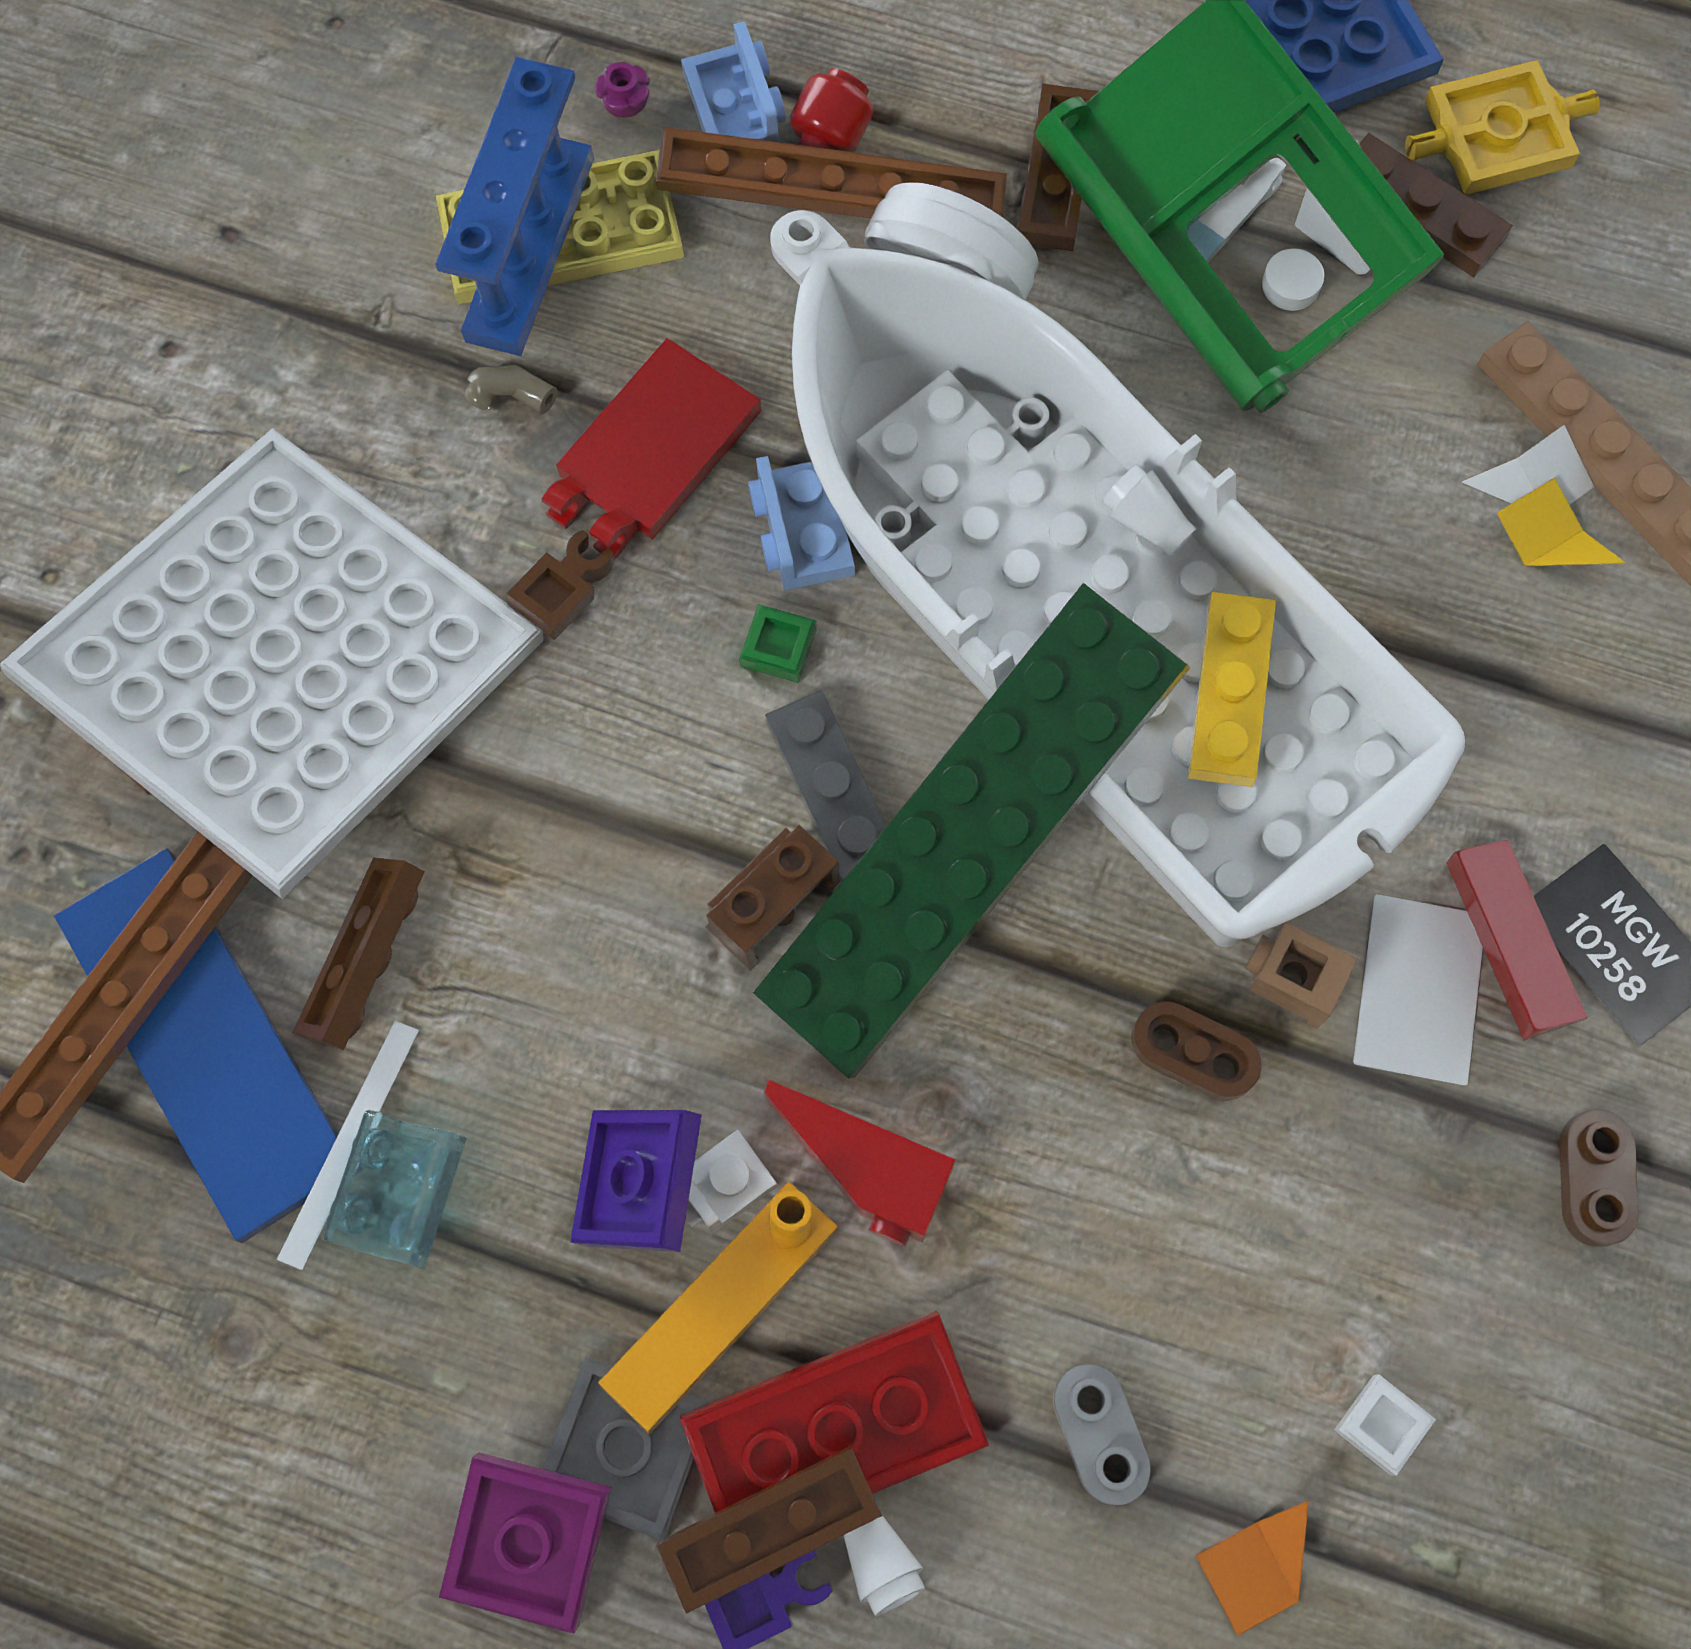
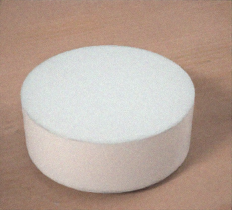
(1293, 279)

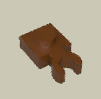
(559, 591)

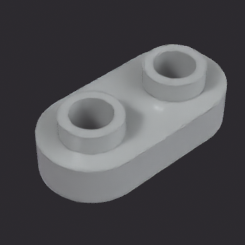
(1101, 1434)

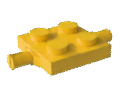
(1502, 126)

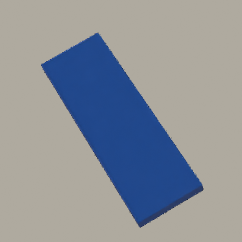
(215, 1066)

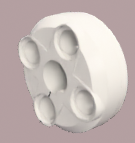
(955, 232)

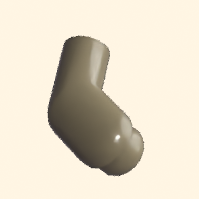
(512, 381)

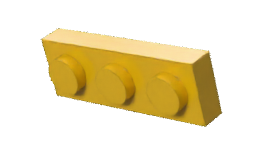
(1232, 689)

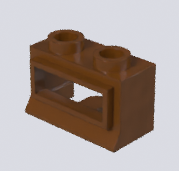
(769, 892)

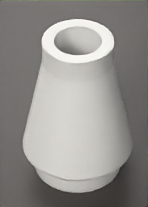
(1149, 510)
(882, 1566)

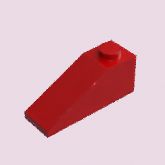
(874, 1168)

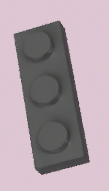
(827, 778)

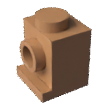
(1321, 966)

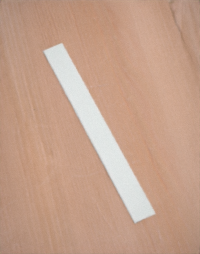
(323, 1193)

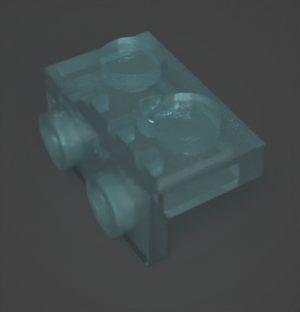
(394, 1189)

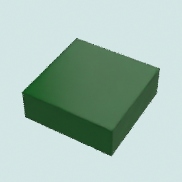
(778, 643)

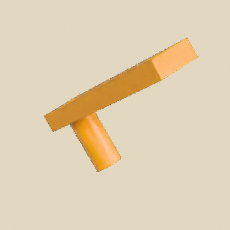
(718, 1307)

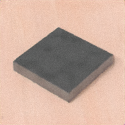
(611, 1449)

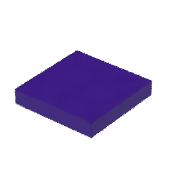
(636, 1179)

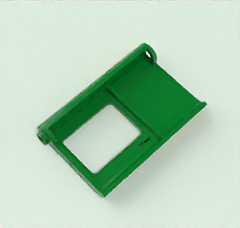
(1186, 133)

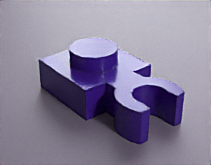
(759, 1607)

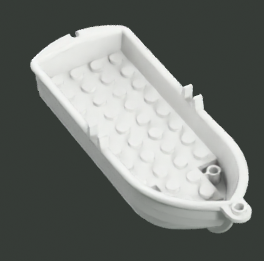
(973, 483)

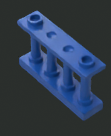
(516, 207)

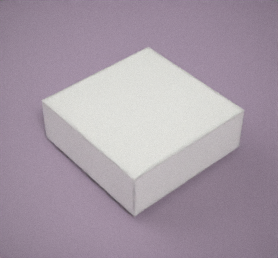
(1384, 1425)

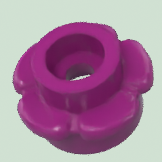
(623, 100)

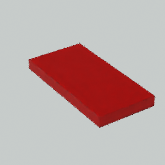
(886, 1397)

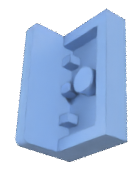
(732, 90)

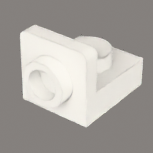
(726, 1183)

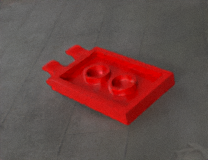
(650, 447)

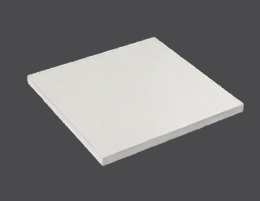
(274, 659)

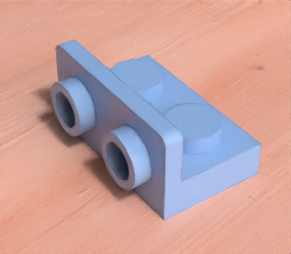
(805, 529)

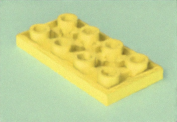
(614, 227)

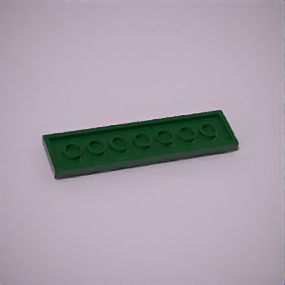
(970, 830)

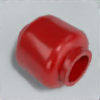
(832, 111)

